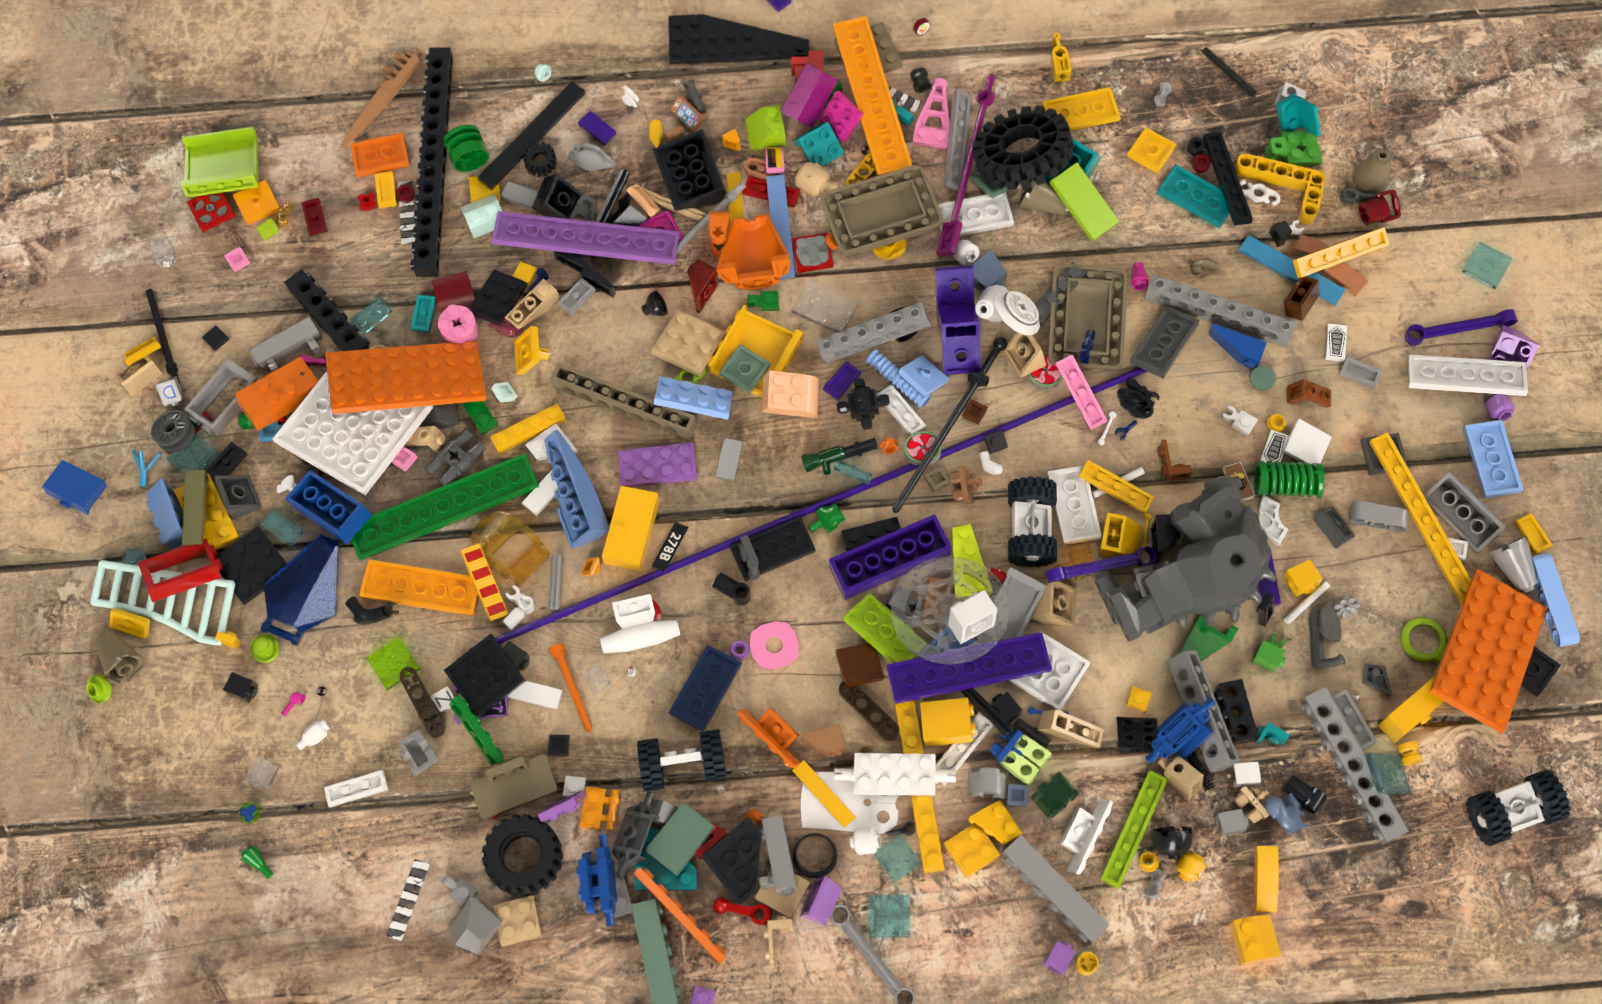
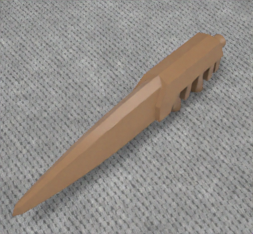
(388, 90)

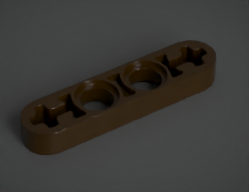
(421, 702)
(868, 710)

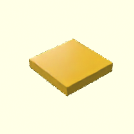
(1151, 150)

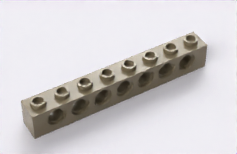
(623, 401)

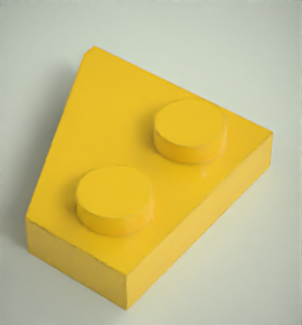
(997, 822)

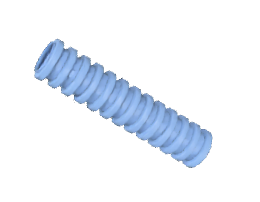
(891, 372)

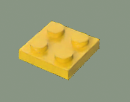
(971, 850)

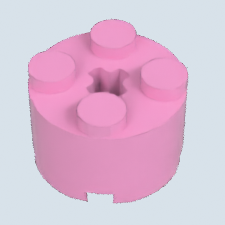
(458, 325)

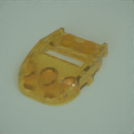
(495, 531)

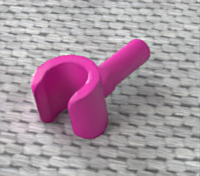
(296, 697)

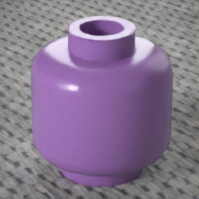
(1500, 406)

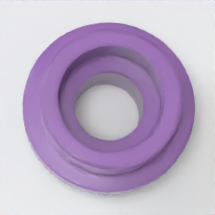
(739, 644)

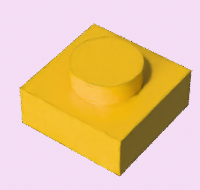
(229, 639)
(1139, 699)

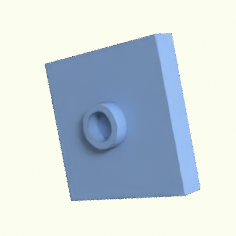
(923, 375)

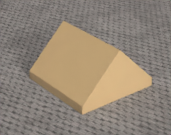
(1025, 354)
(138, 375)

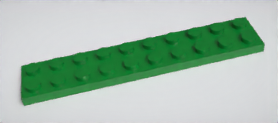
(444, 506)

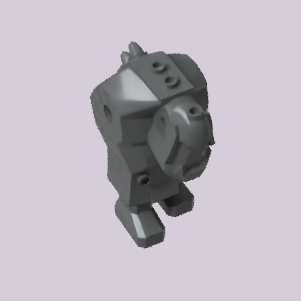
(1205, 577)

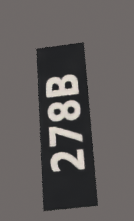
(670, 546)

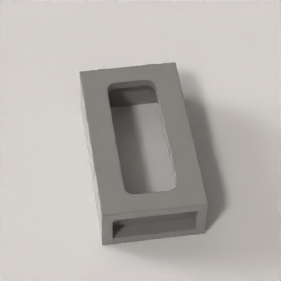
(211, 391)

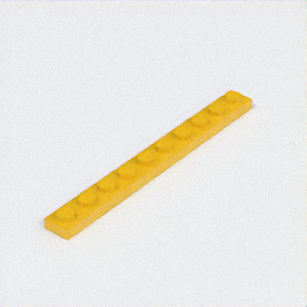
(1422, 515)
(922, 805)

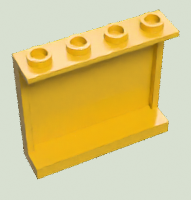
(761, 337)

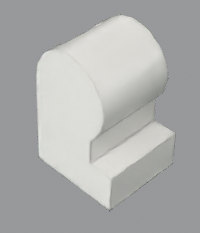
(1288, 89)

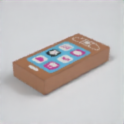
(687, 113)

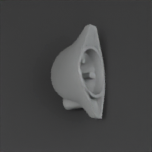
(590, 157)

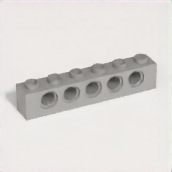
(874, 332)
(1197, 680)

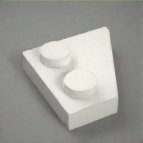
(537, 445)

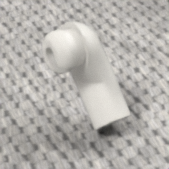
(990, 466)

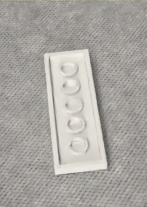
(1467, 375)

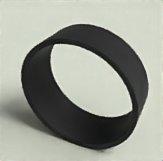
(810, 874)

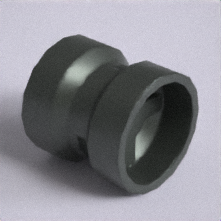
(920, 80)

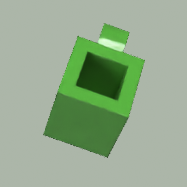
(1270, 654)

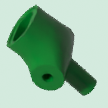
(828, 517)

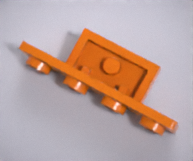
(774, 732)

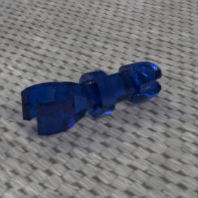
(1087, 346)

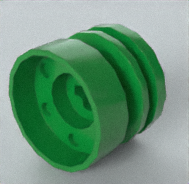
(466, 148)

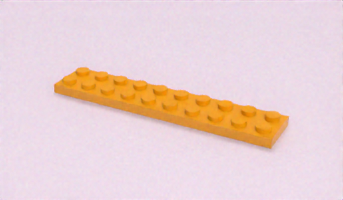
(872, 95)

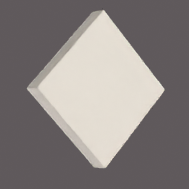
(1306, 443)

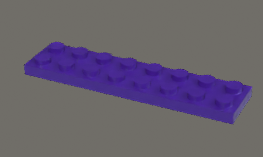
(1004, 662)

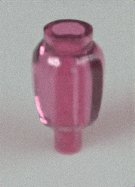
(507, 329)

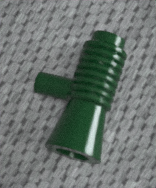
(823, 458)

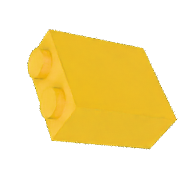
(947, 722)

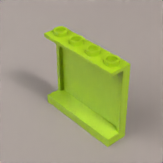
(220, 162)

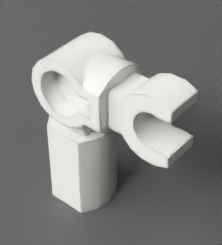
(525, 606)

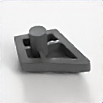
(1376, 678)

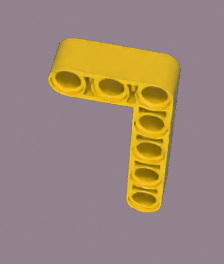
(1286, 180)

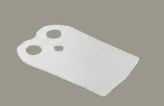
(817, 816)

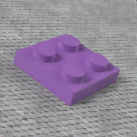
(567, 804)

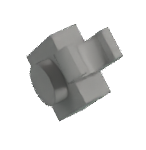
(460, 891)

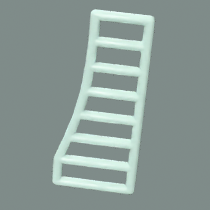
(166, 617)

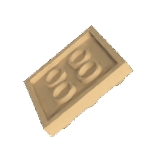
(688, 343)

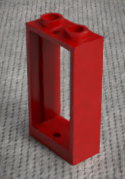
(184, 581)

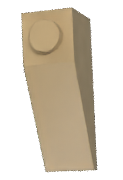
(1070, 728)

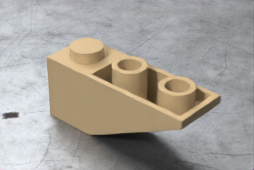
(533, 305)

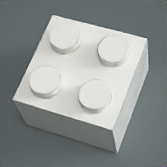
(972, 616)

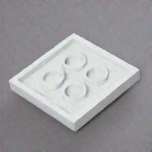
(1055, 686)

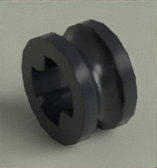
(1199, 142)

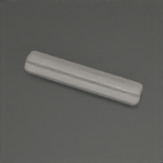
(555, 582)

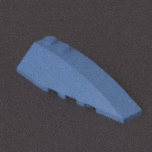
(578, 501)

